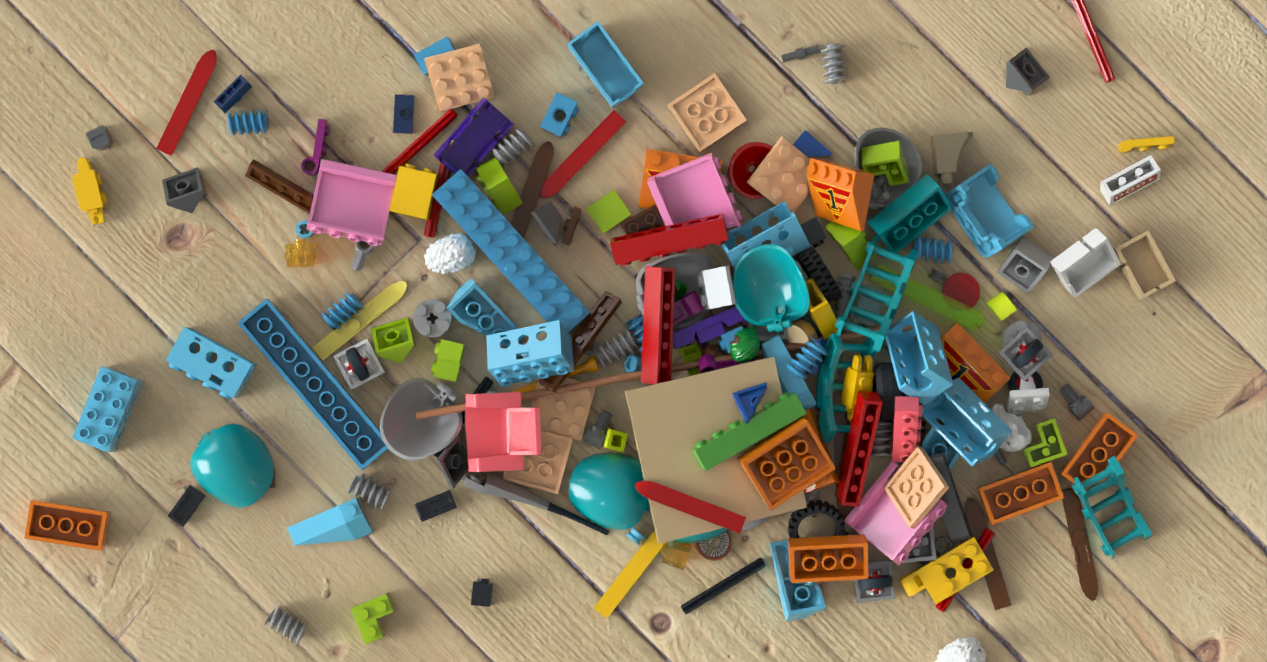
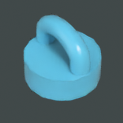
(633, 363)

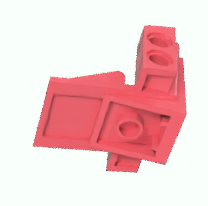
(500, 431)

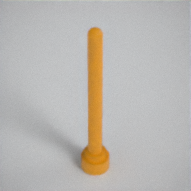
(589, 366)

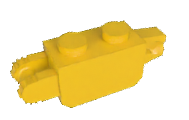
(89, 191)
(855, 380)

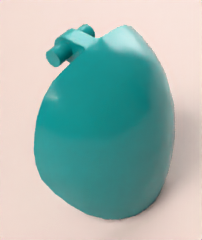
(770, 288)
(233, 465)
(606, 492)

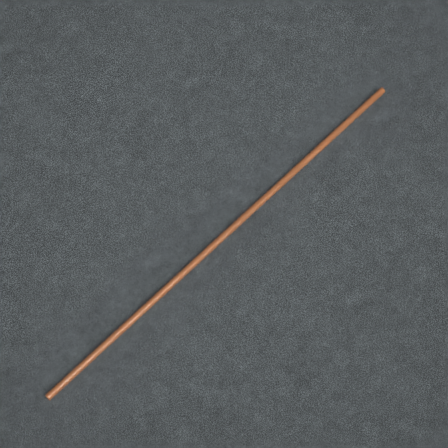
(625, 377)

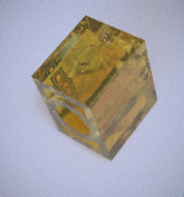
(301, 254)
(675, 554)

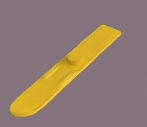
(629, 575)

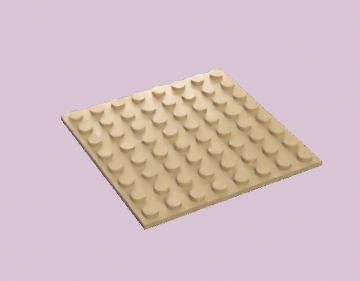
(677, 415)

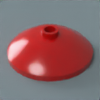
(738, 169)

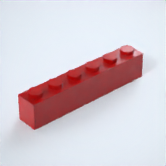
(669, 239)
(658, 324)
(858, 448)

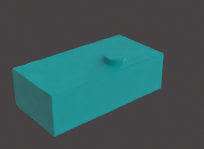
(910, 214)

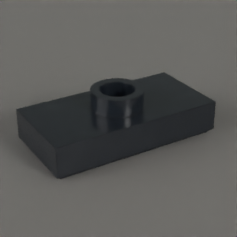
(186, 505)
(435, 505)

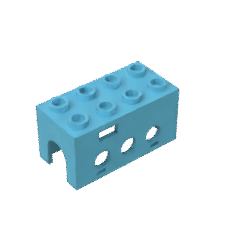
(605, 65)
(785, 233)
(921, 358)
(539, 359)
(201, 366)
(107, 409)
(966, 417)

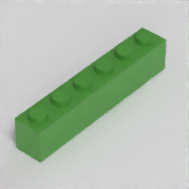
(742, 435)

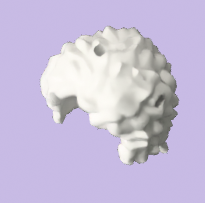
(450, 253)
(1020, 434)
(962, 650)

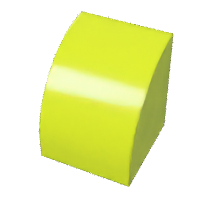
(1001, 306)
(615, 440)

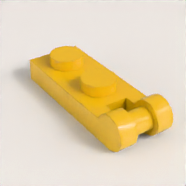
(1146, 143)

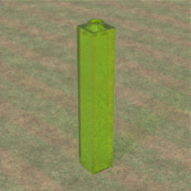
(934, 300)

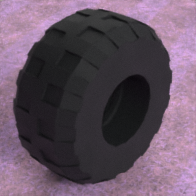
(887, 388)

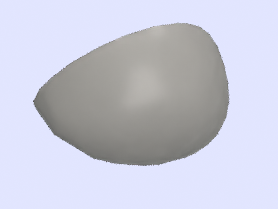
(882, 193)

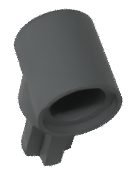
(1079, 405)
(596, 433)

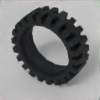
(818, 271)
(812, 508)

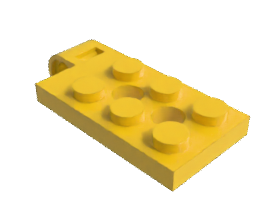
(933, 574)

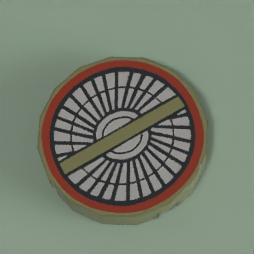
(717, 547)

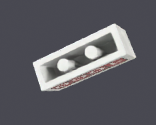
(1130, 180)

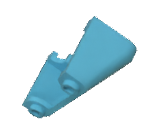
(986, 213)

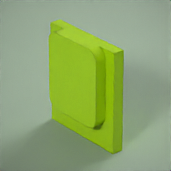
(608, 211)

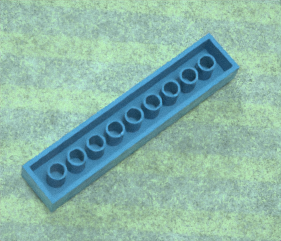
(509, 251)
(314, 383)

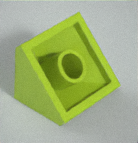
(393, 340)

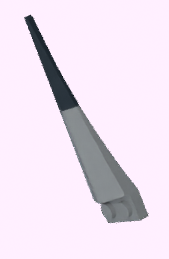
(498, 487)

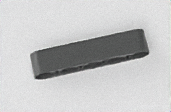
(954, 515)

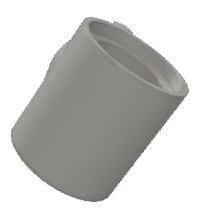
(360, 256)

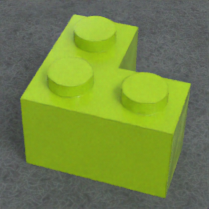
(887, 160)
(498, 186)
(851, 242)
(449, 360)
(1049, 445)
(367, 616)

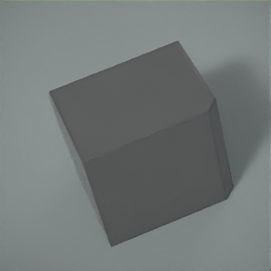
(99, 138)

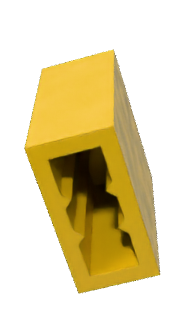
(414, 192)
(821, 311)

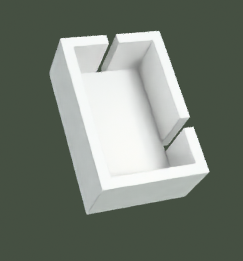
(1085, 263)

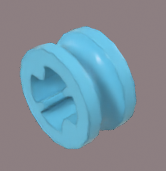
(298, 230)
(635, 536)

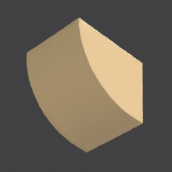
(801, 332)

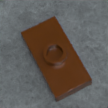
(570, 226)

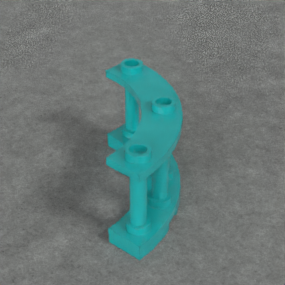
(892, 301)
(826, 385)
(1116, 478)

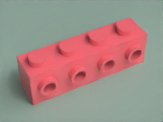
(905, 427)

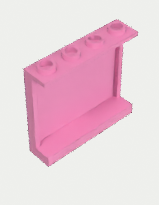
(694, 192)
(351, 202)
(884, 524)

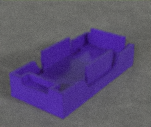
(473, 138)
(708, 328)

